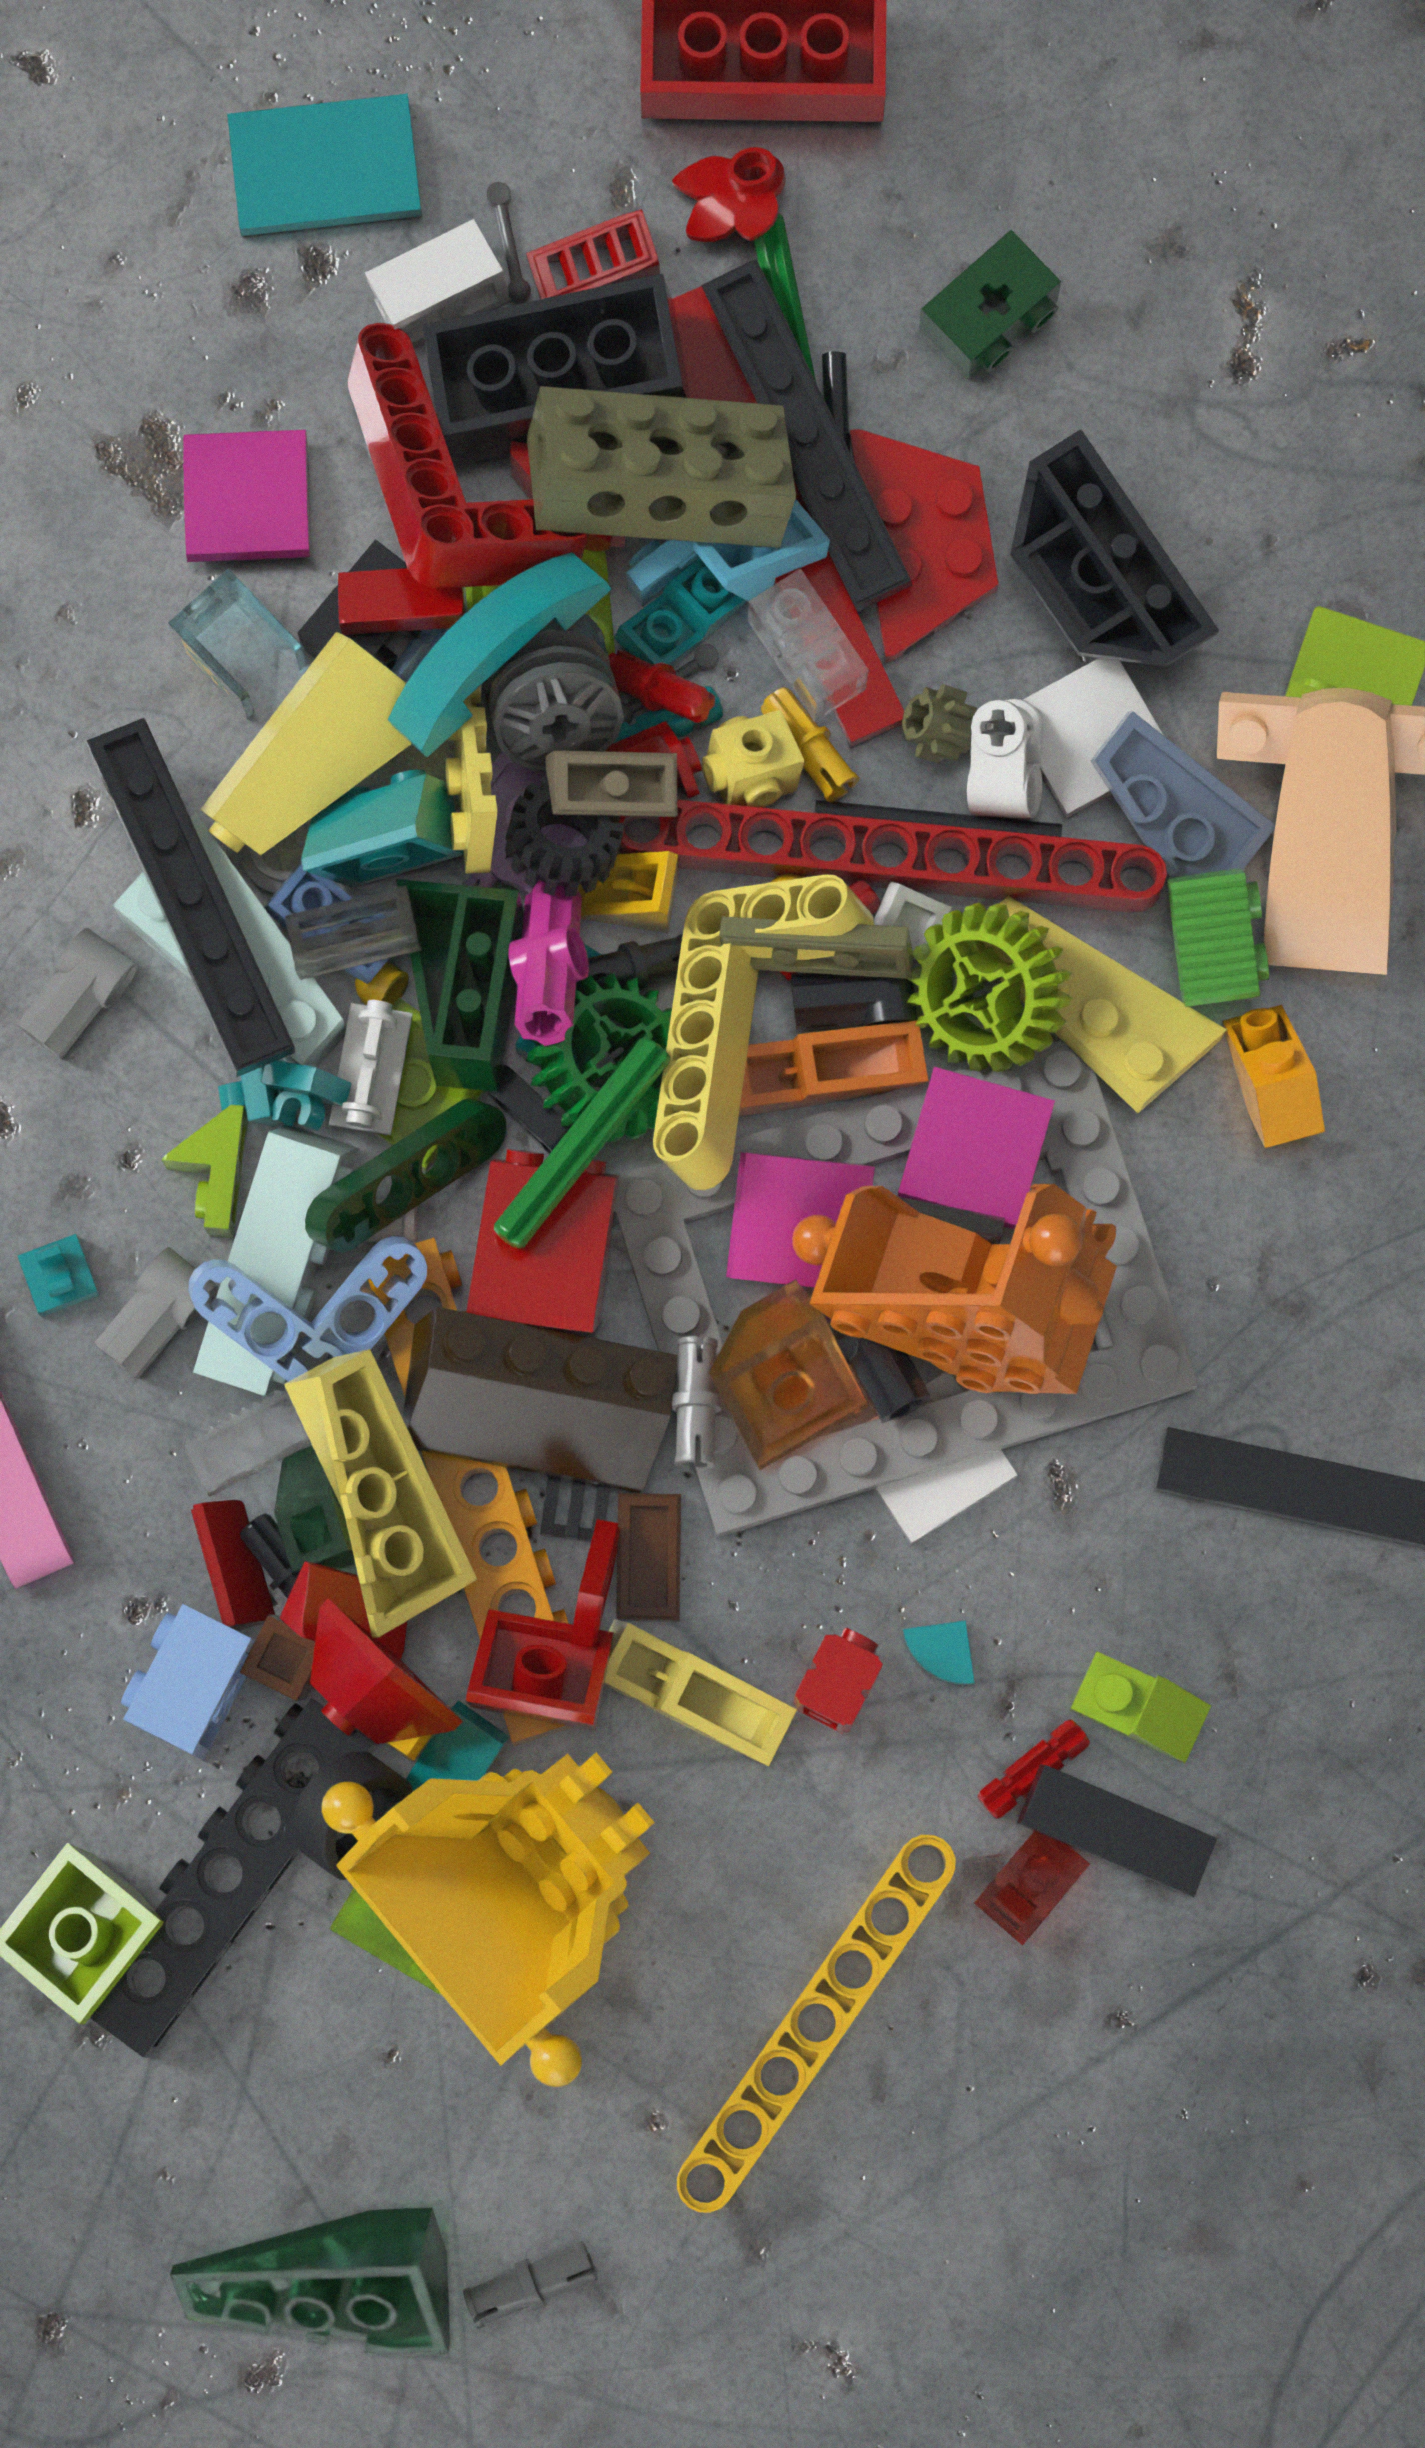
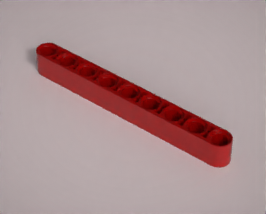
(920, 845)

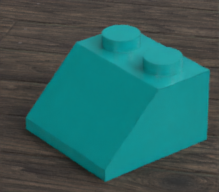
(381, 831)

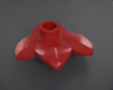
(732, 194)

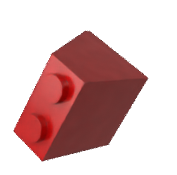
(563, 1266)

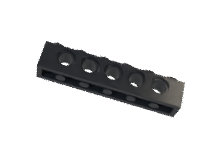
(146, 2021)

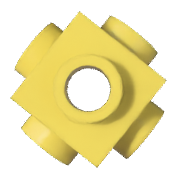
(753, 760)

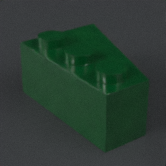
(465, 978)

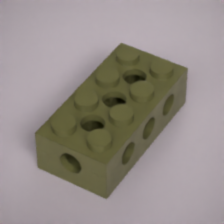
(660, 467)

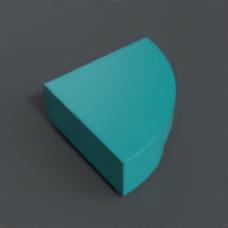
(942, 1651)

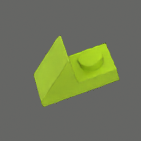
(216, 1151)
(1140, 1707)

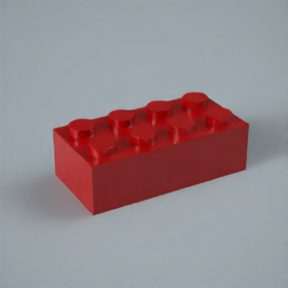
(763, 60)

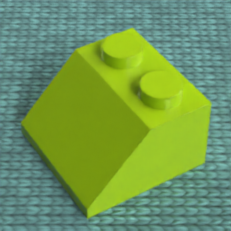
(78, 1931)

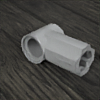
(87, 978)
(152, 1313)

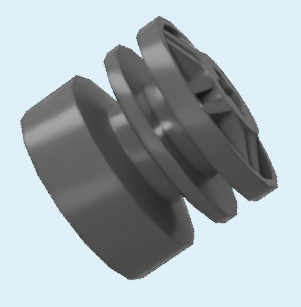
(555, 695)

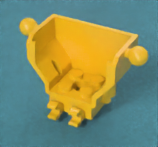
(500, 1893)

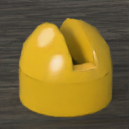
(385, 986)

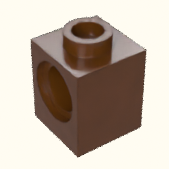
(281, 1659)

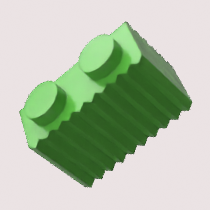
(1215, 936)

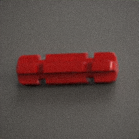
(1001, 1795)

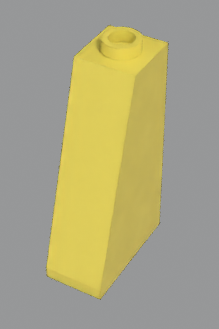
(310, 750)

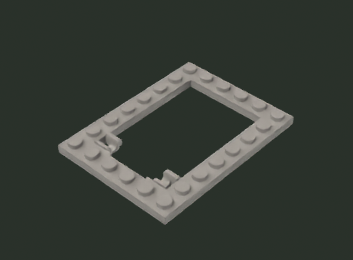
(1137, 1336)

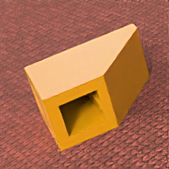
(1274, 1076)

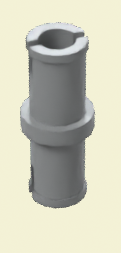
(695, 1403)

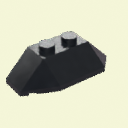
(1102, 563)

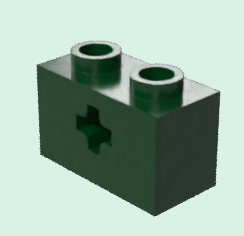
(1004, 275)

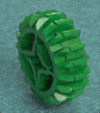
(594, 1036)

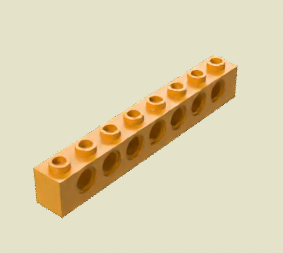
(509, 1510)

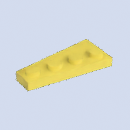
(470, 778)
(1119, 1021)

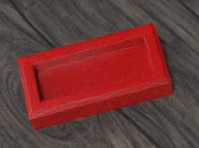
(595, 1583)

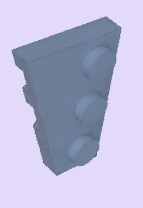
(1177, 802)

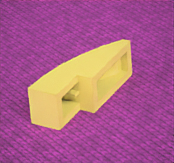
(696, 1693)

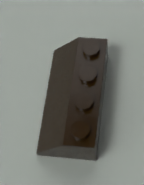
(537, 1399)

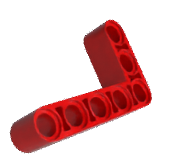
(438, 532)

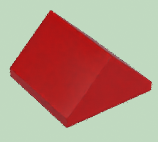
(535, 1671)

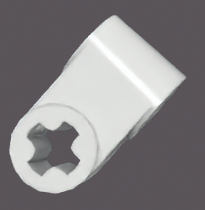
(1005, 767)

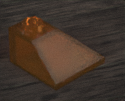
(784, 1375)

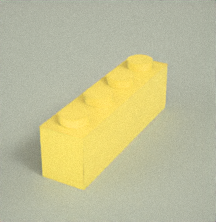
(392, 1511)

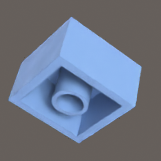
(188, 1682)

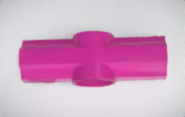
(548, 964)

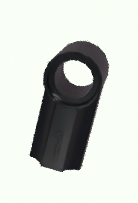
(850, 1000)
(885, 1376)

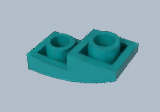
(680, 618)

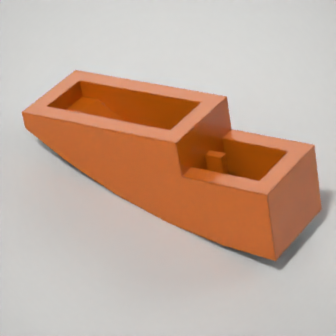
(832, 1067)

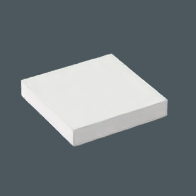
(1076, 721)
(937, 1496)

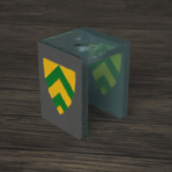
(194, 620)

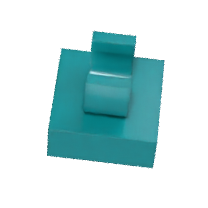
(303, 1088)
(253, 1096)
(58, 1275)

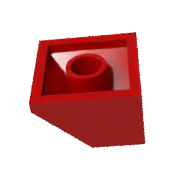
(371, 1684)

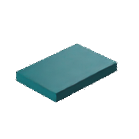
(324, 164)

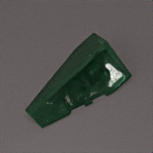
(351, 2278)

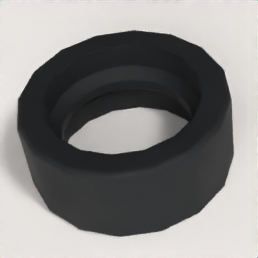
(309, 1828)

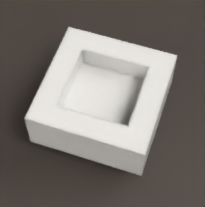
(910, 909)

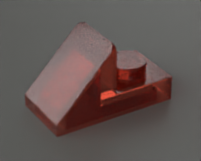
(1031, 1885)

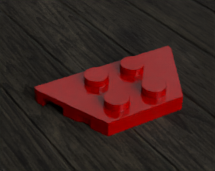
(939, 530)

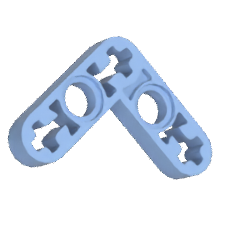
(325, 1331)

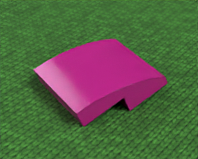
(246, 495)
(976, 1146)
(769, 1204)

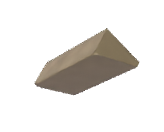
(612, 783)

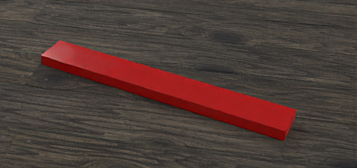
(716, 375)

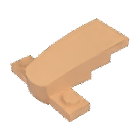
(1333, 819)

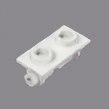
(374, 1065)

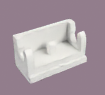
(439, 281)

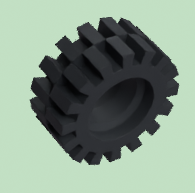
(556, 863)

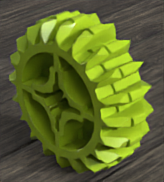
(962, 940)

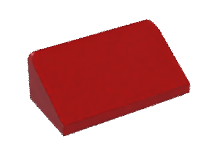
(394, 602)
(232, 1567)
(319, 1583)

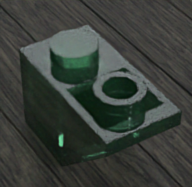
(310, 1514)

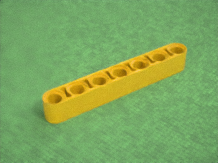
(843, 2003)

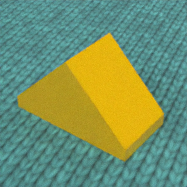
(635, 893)

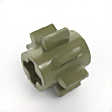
(939, 723)

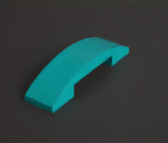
(485, 639)

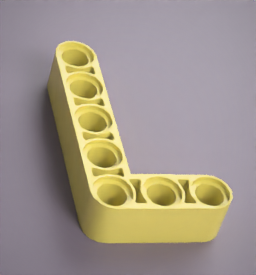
(715, 1013)

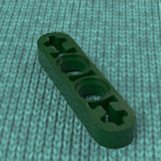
(409, 1187)

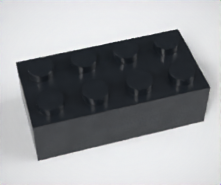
(594, 339)

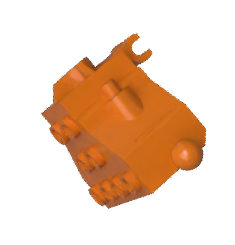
(971, 1307)

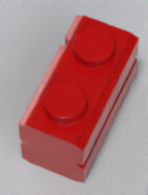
(839, 1680)

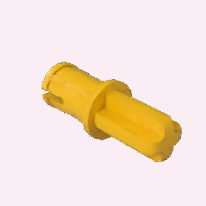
(819, 755)

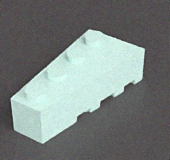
(303, 1005)
(275, 1249)

